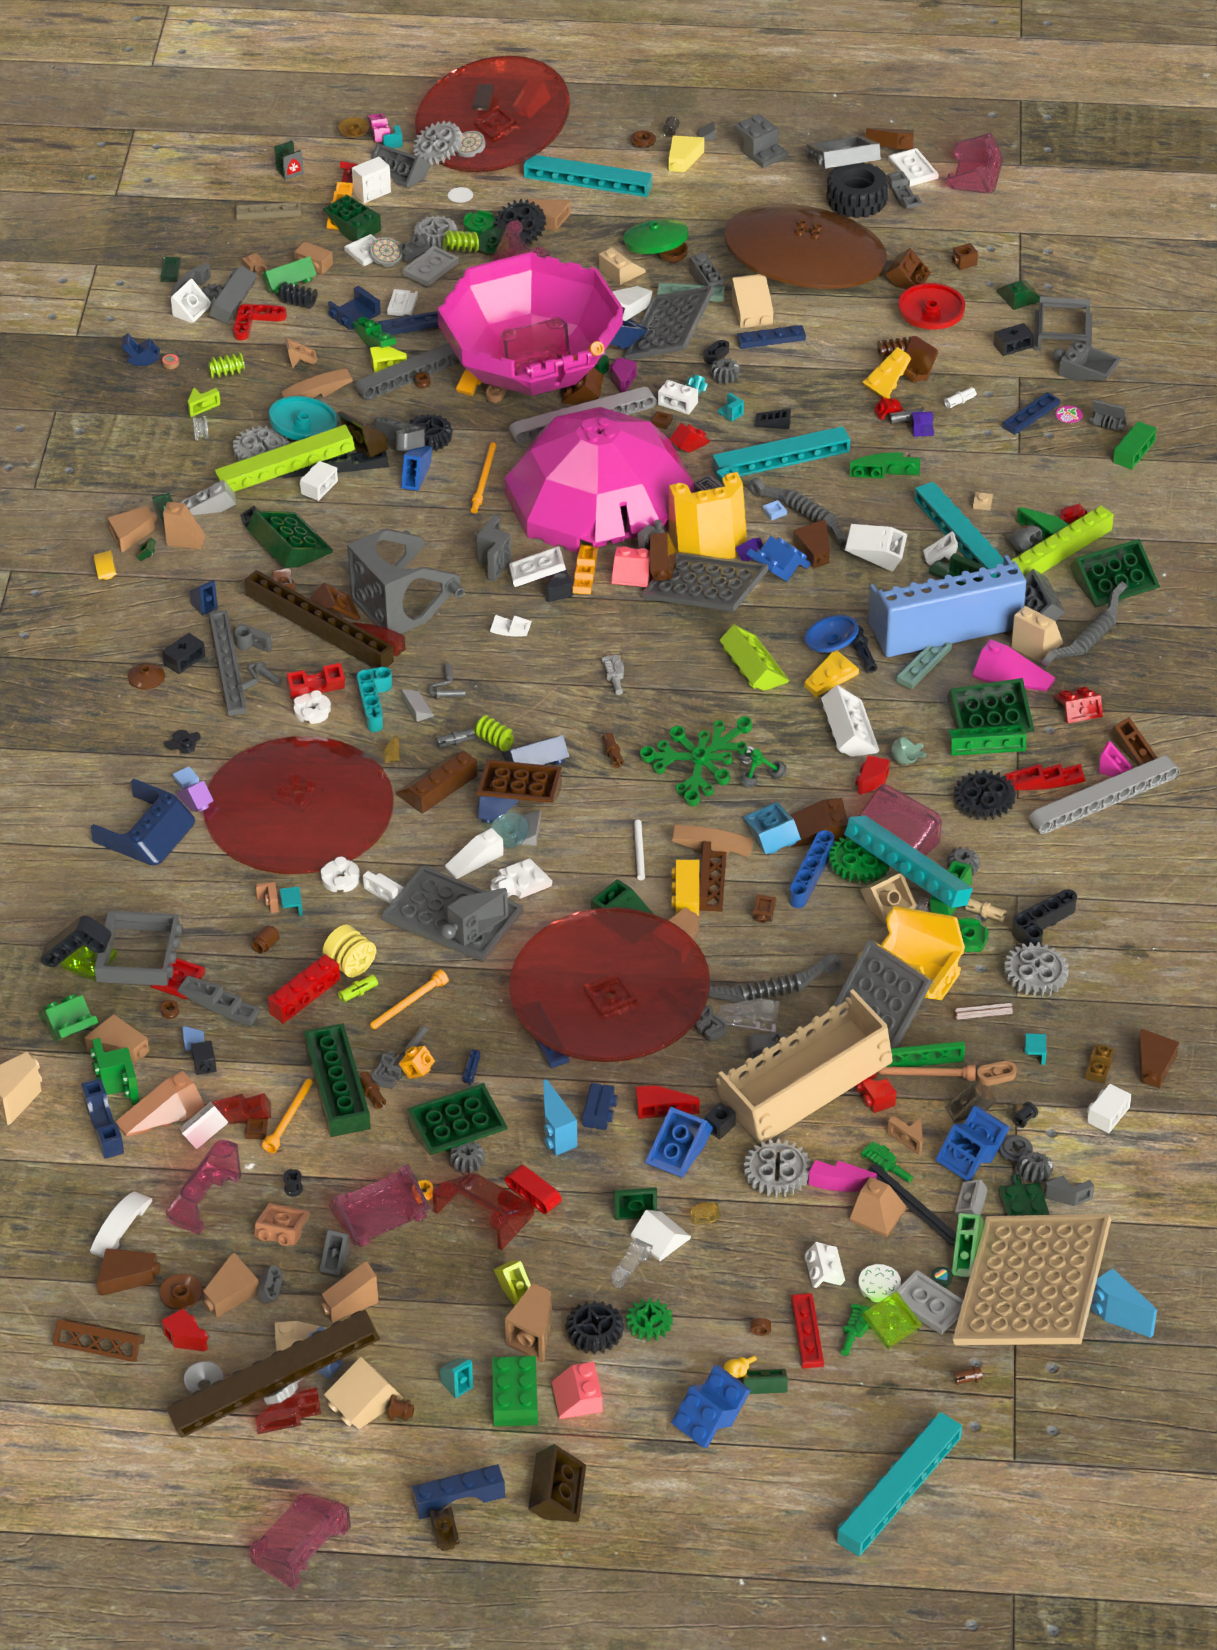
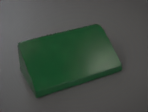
(766, 1381)

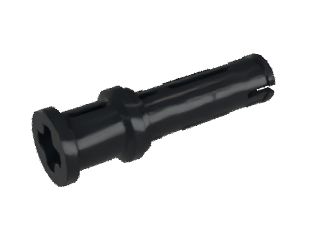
(860, 643)

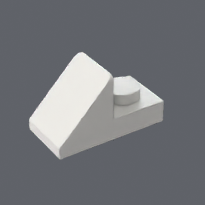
(942, 548)

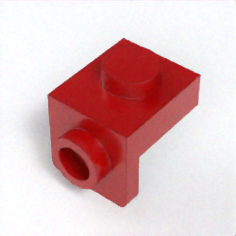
(886, 406)
(1072, 513)

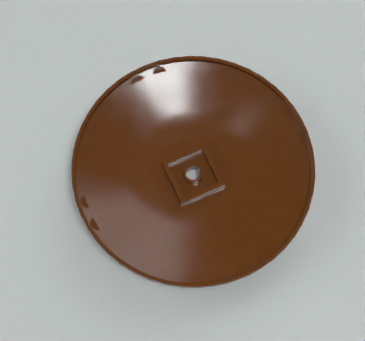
(805, 246)

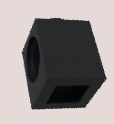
(204, 1057)
(722, 1120)

